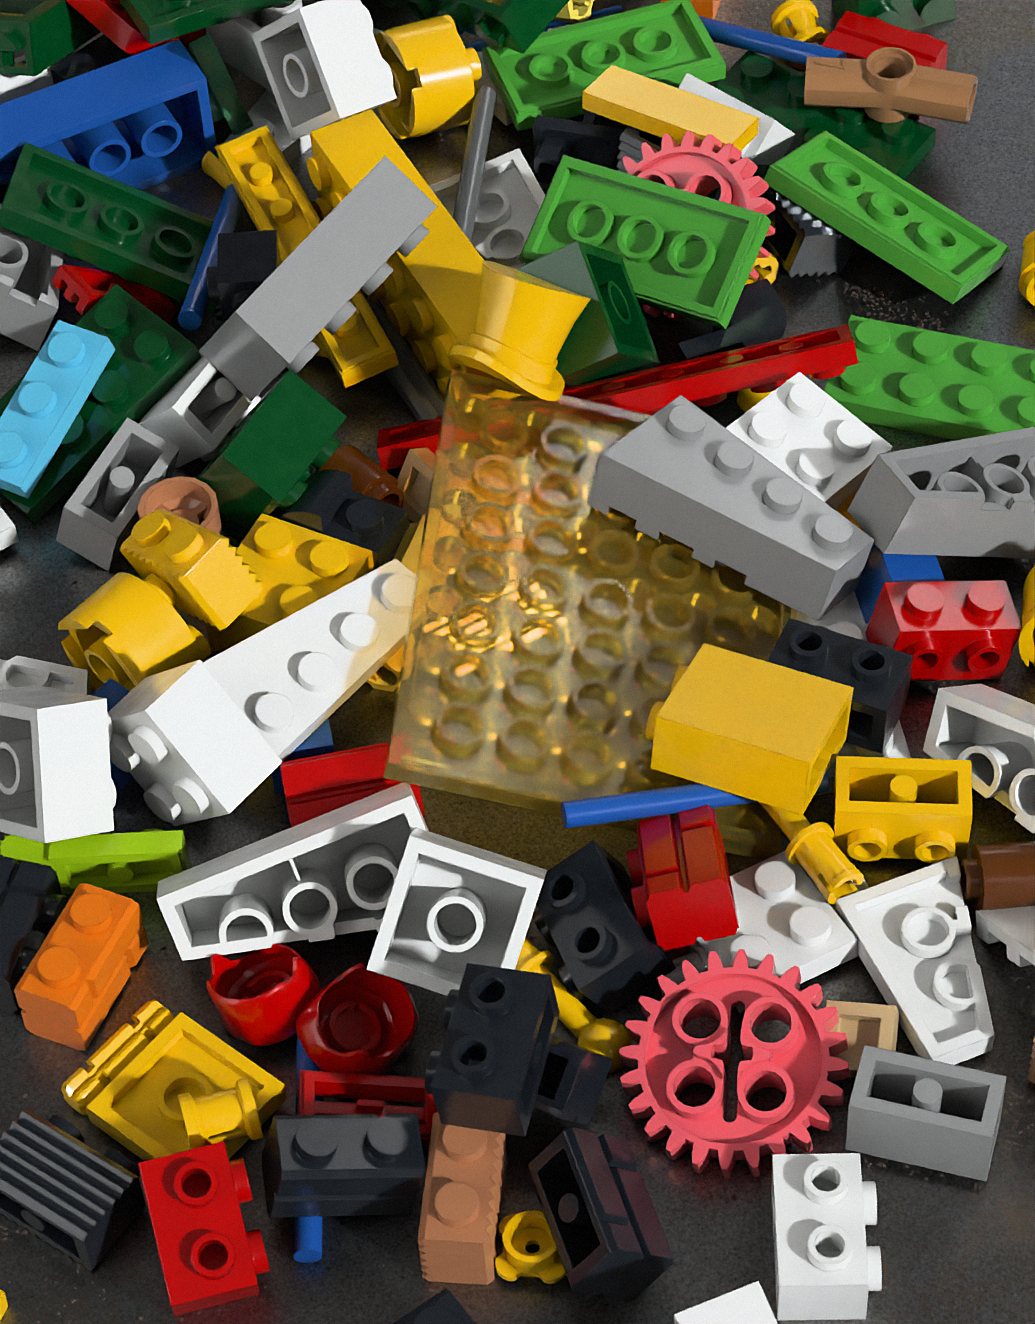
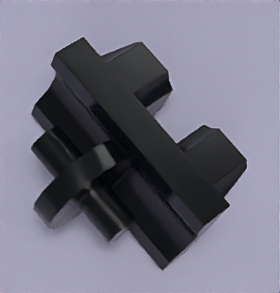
(576, 139)

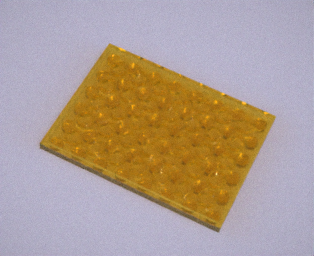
(550, 623)

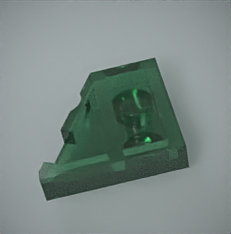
(223, 96)

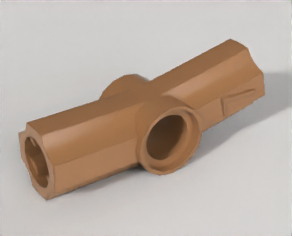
(890, 87)

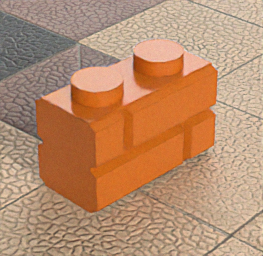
(81, 966)

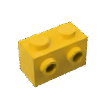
(902, 808)

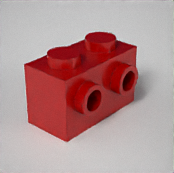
(948, 627)
(201, 1227)

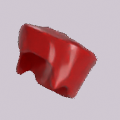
(262, 993)
(358, 1023)

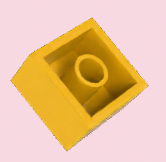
(295, 572)

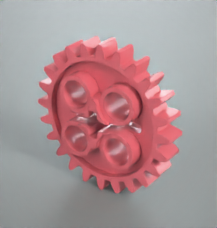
(700, 170)
(796, 1065)

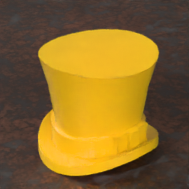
(520, 330)

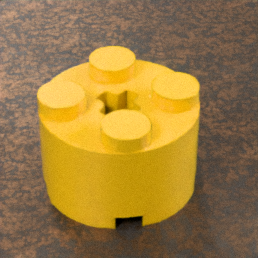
(430, 77)
(130, 632)

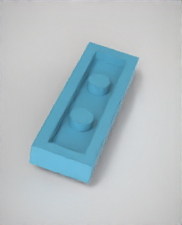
(48, 403)

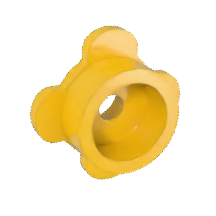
(514, 1261)

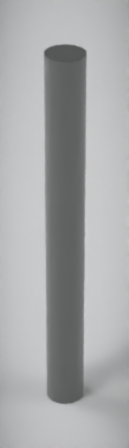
(474, 159)

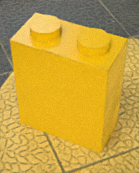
(750, 728)

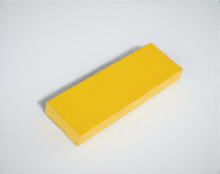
(666, 109)

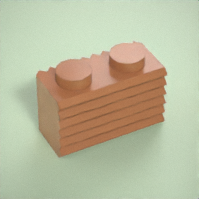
(462, 1204)

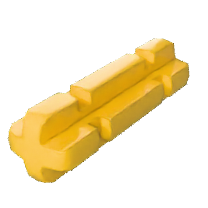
(115, 1055)

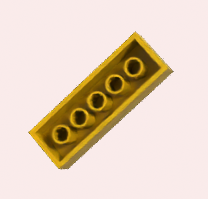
(438, 284)

